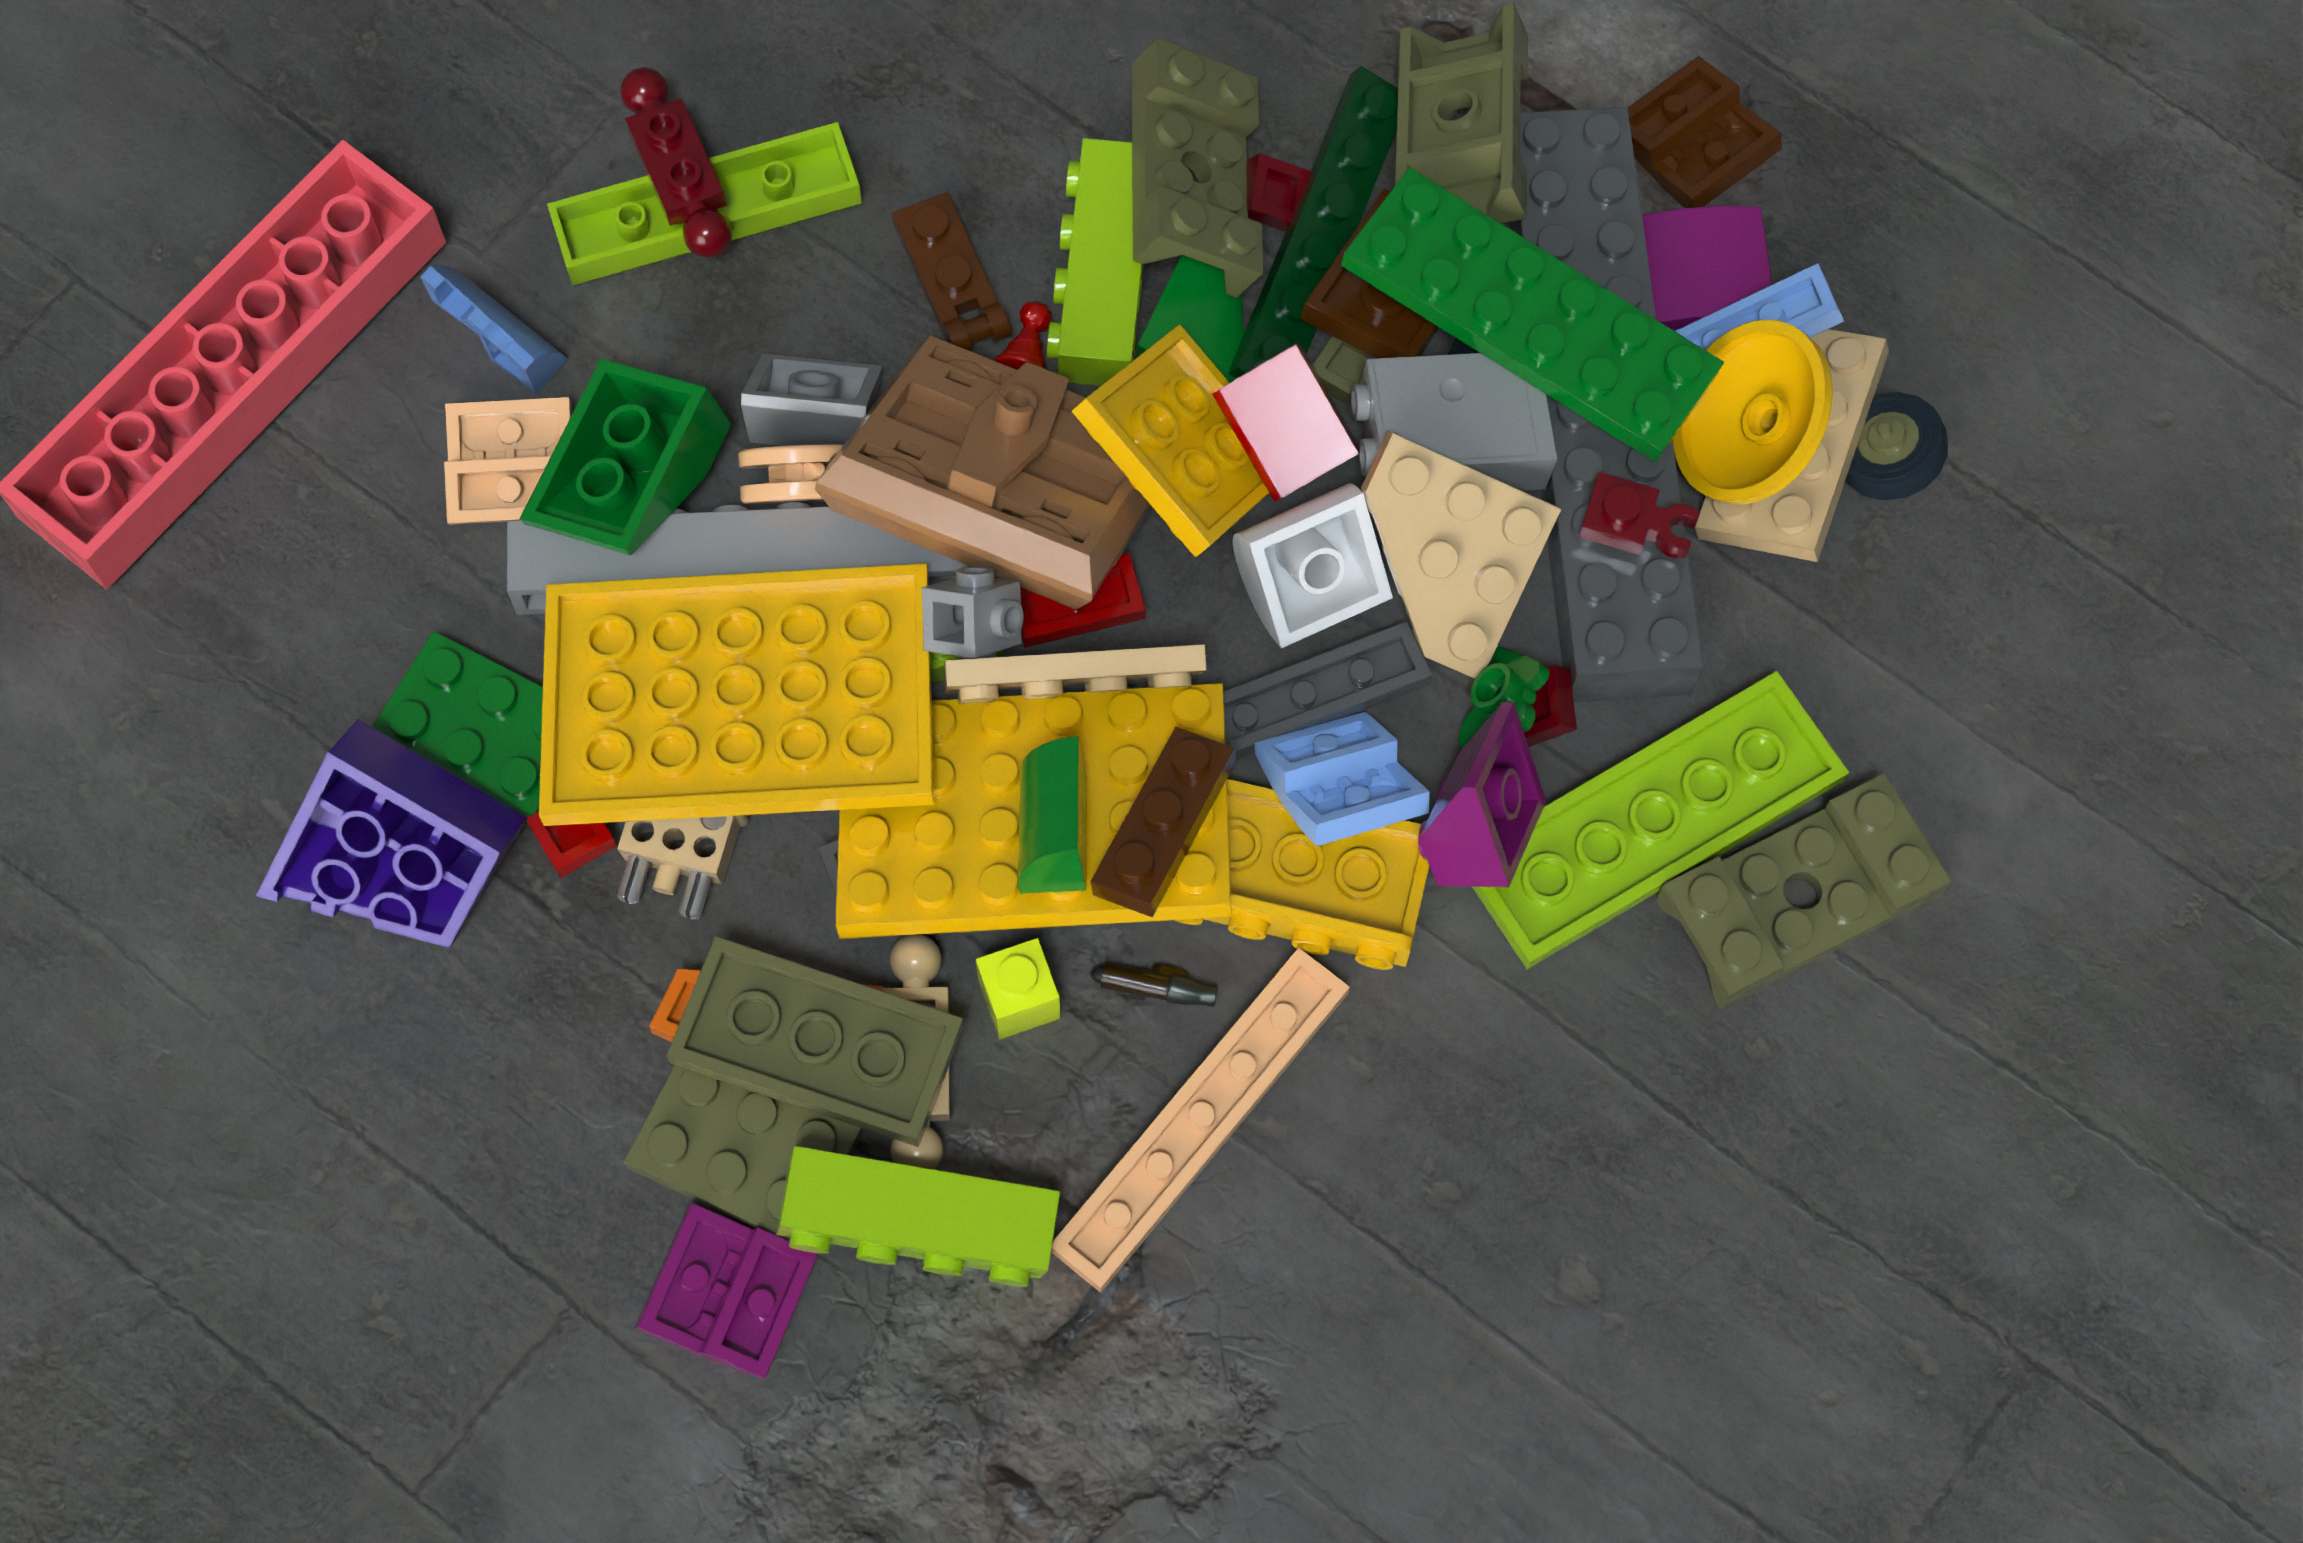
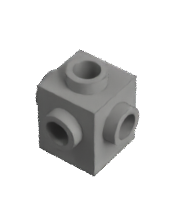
(972, 614)

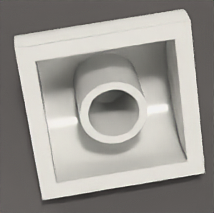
(1312, 565)

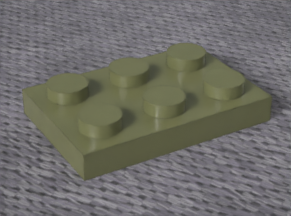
(729, 1145)

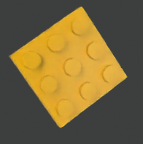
(1175, 440)

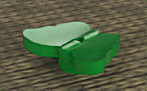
(1505, 679)

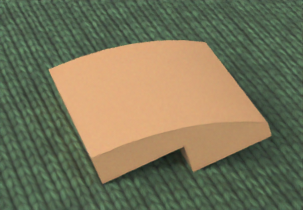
(498, 455)

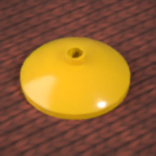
(1758, 414)

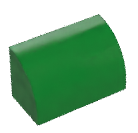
(1052, 819)

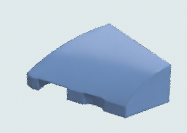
(503, 335)

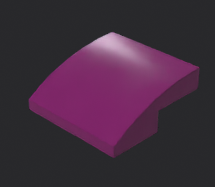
(1704, 260)
(725, 1291)

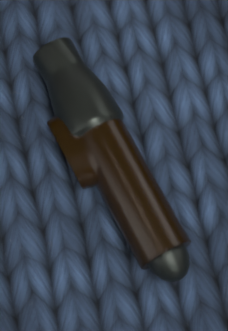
(1159, 983)

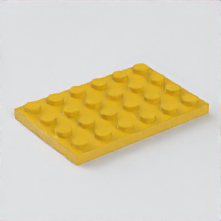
(735, 695)
(958, 859)

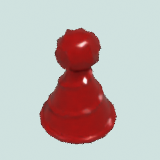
(1027, 345)

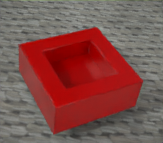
(571, 845)

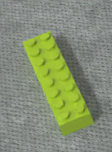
(762, 189)

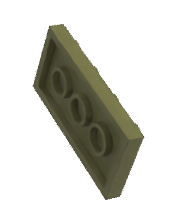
(816, 1041)

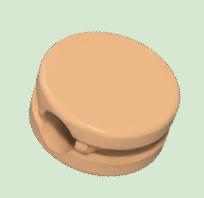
(791, 472)

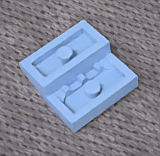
(1341, 778)

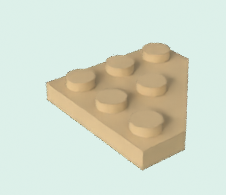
(1454, 548)

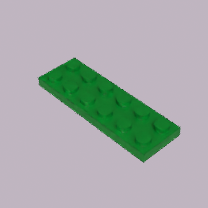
(1532, 314)

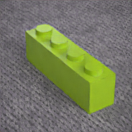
(1102, 280)
(918, 1215)

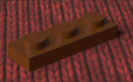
(1163, 822)

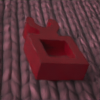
(1626, 515)

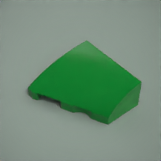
(1200, 304)

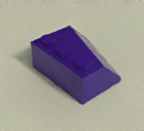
(392, 840)

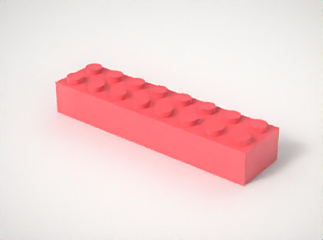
(223, 364)

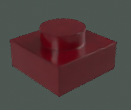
(1274, 190)
(1553, 708)

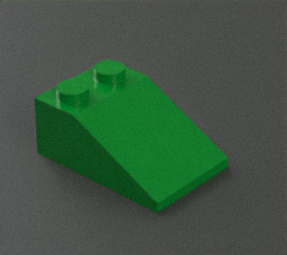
(627, 457)

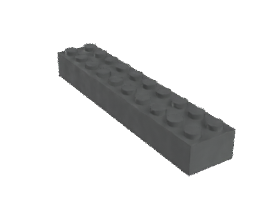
(1619, 614)

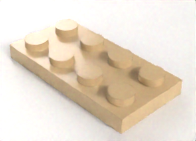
(1800, 514)
(1096, 670)

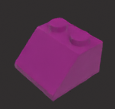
(1485, 807)

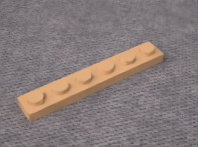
(1199, 1120)

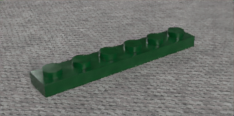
(1323, 219)

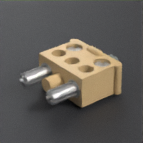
(687, 860)

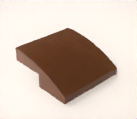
(1698, 134)

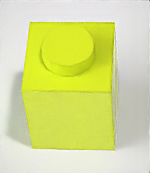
(1018, 988)

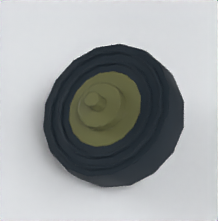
(1898, 448)

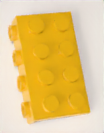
(1336, 896)

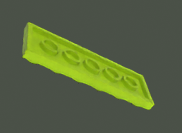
(1662, 816)

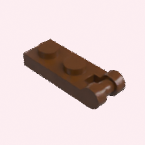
(950, 272)

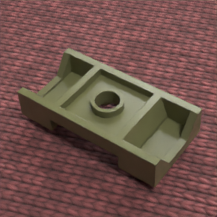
(1196, 118)
(1481, 150)
(1856, 855)

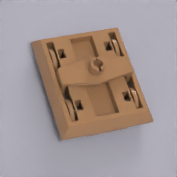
(988, 473)

